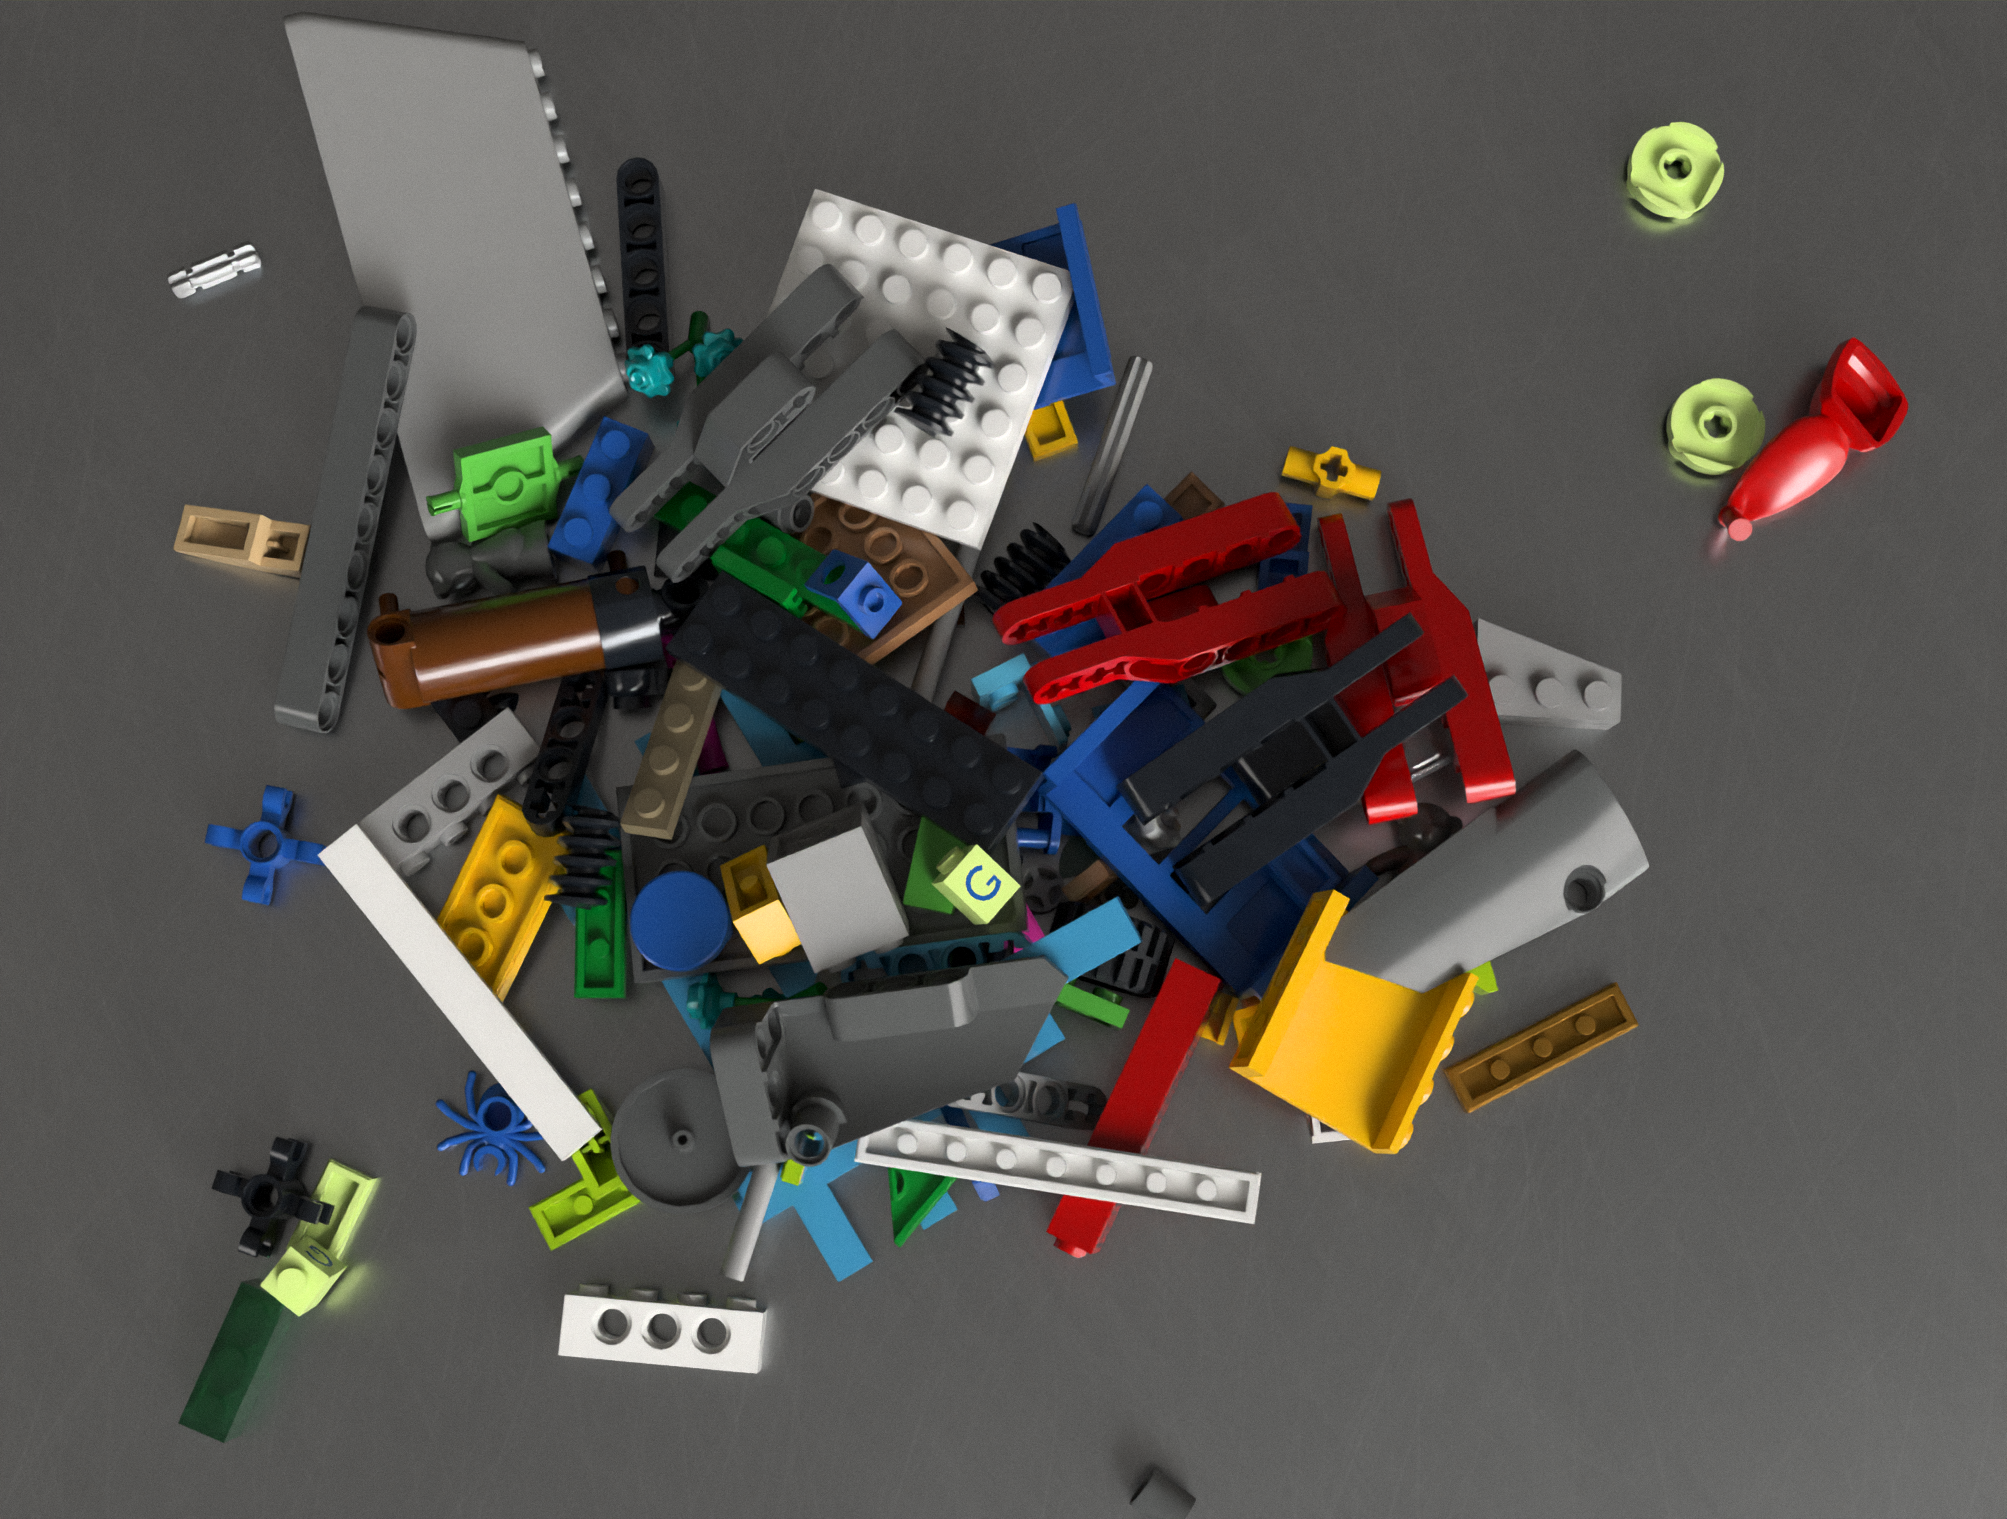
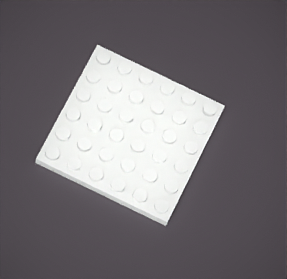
(920, 285)

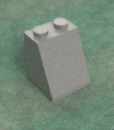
(838, 889)

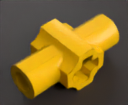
(1311, 467)

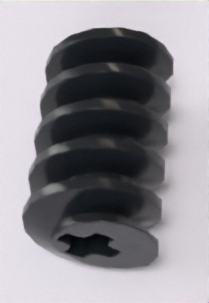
(945, 385)
(1023, 571)
(585, 857)

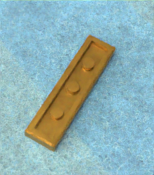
(1540, 1047)

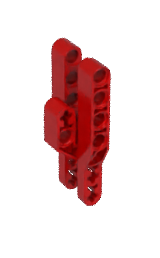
(1182, 630)
(1442, 651)

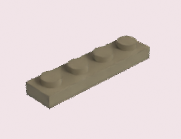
(671, 754)

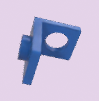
(858, 591)

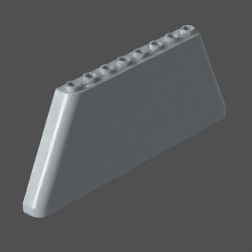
(469, 226)

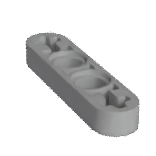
(1023, 1102)

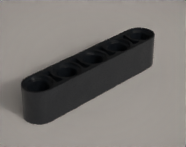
(643, 254)

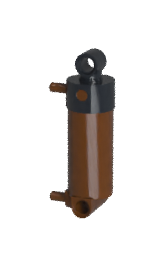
(527, 634)

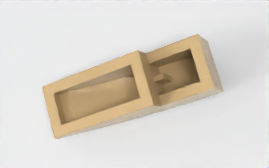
(243, 540)

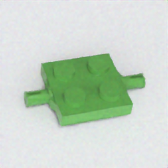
(505, 483)

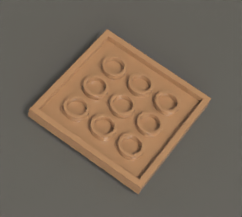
(906, 558)

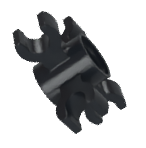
(254, 1191)

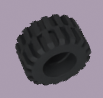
(1134, 971)

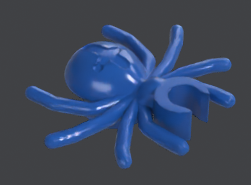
(496, 1126)

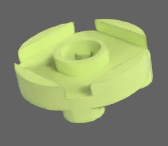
(1678, 196)
(1738, 413)

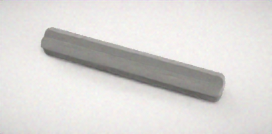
(1112, 445)

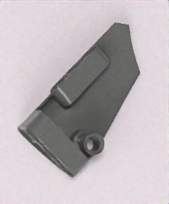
(1495, 882)
(873, 1053)

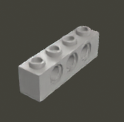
(426, 793)

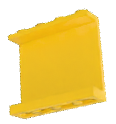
(1347, 1041)

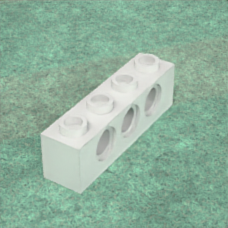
(586, 1337)

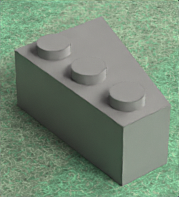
(1544, 684)

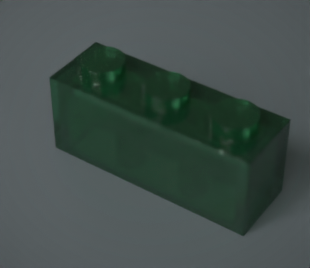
(237, 1363)

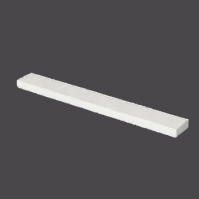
(460, 992)
(1065, 1169)

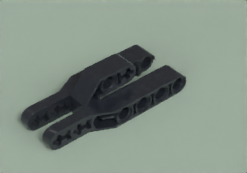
(1272, 742)

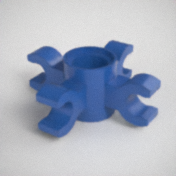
(275, 808)

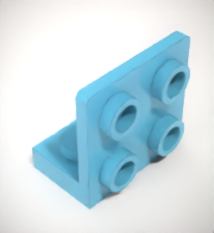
(999, 689)

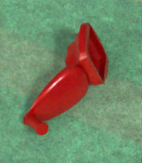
(1851, 408)

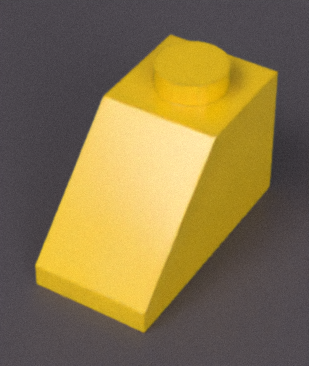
(757, 906)

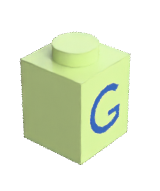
(974, 883)
(303, 1276)

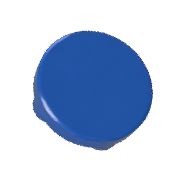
(680, 921)

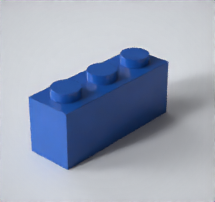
(585, 526)

